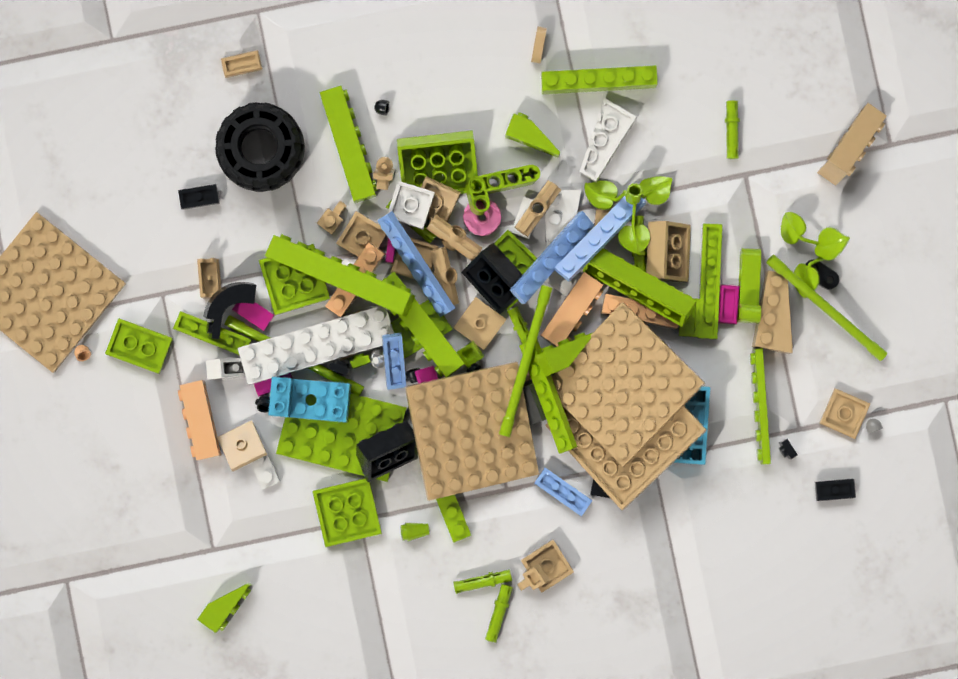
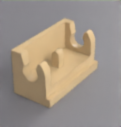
(208, 277)

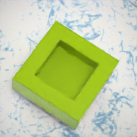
(470, 353)
(360, 360)

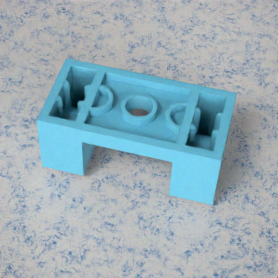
(290, 395)
(699, 407)

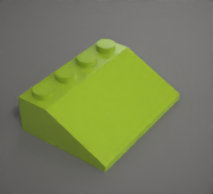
(442, 157)

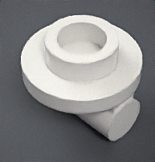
(377, 358)

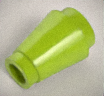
(413, 531)

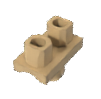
(384, 173)

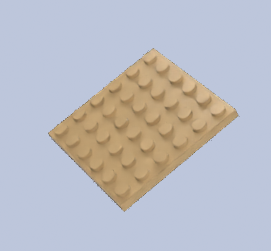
(51, 292)
(625, 384)
(459, 427)
(628, 482)

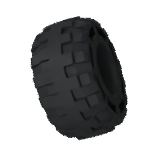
(260, 176)

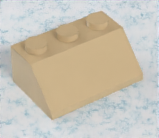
(668, 251)

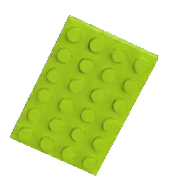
(335, 442)

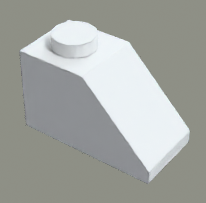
(224, 368)

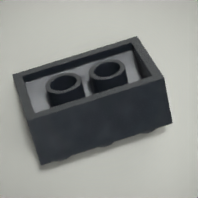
(493, 277)
(387, 451)

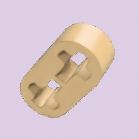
(539, 44)

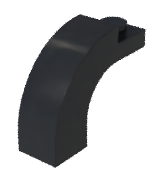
(222, 299)

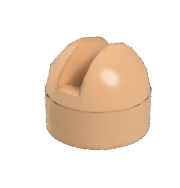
(82, 353)

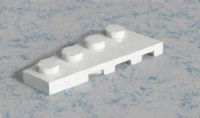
(609, 132)
(561, 213)

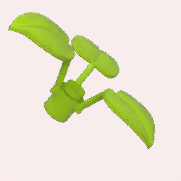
(605, 192)
(828, 246)

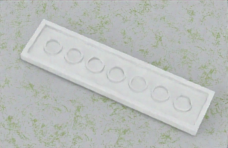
(315, 345)

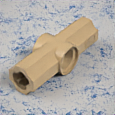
(545, 199)
(453, 238)
(445, 273)

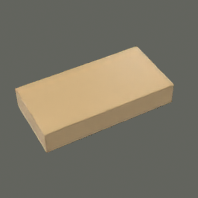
(241, 64)

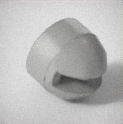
(873, 425)

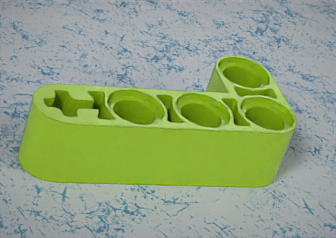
(503, 185)
(749, 286)

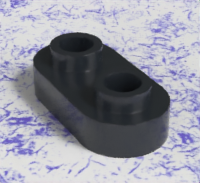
(824, 272)

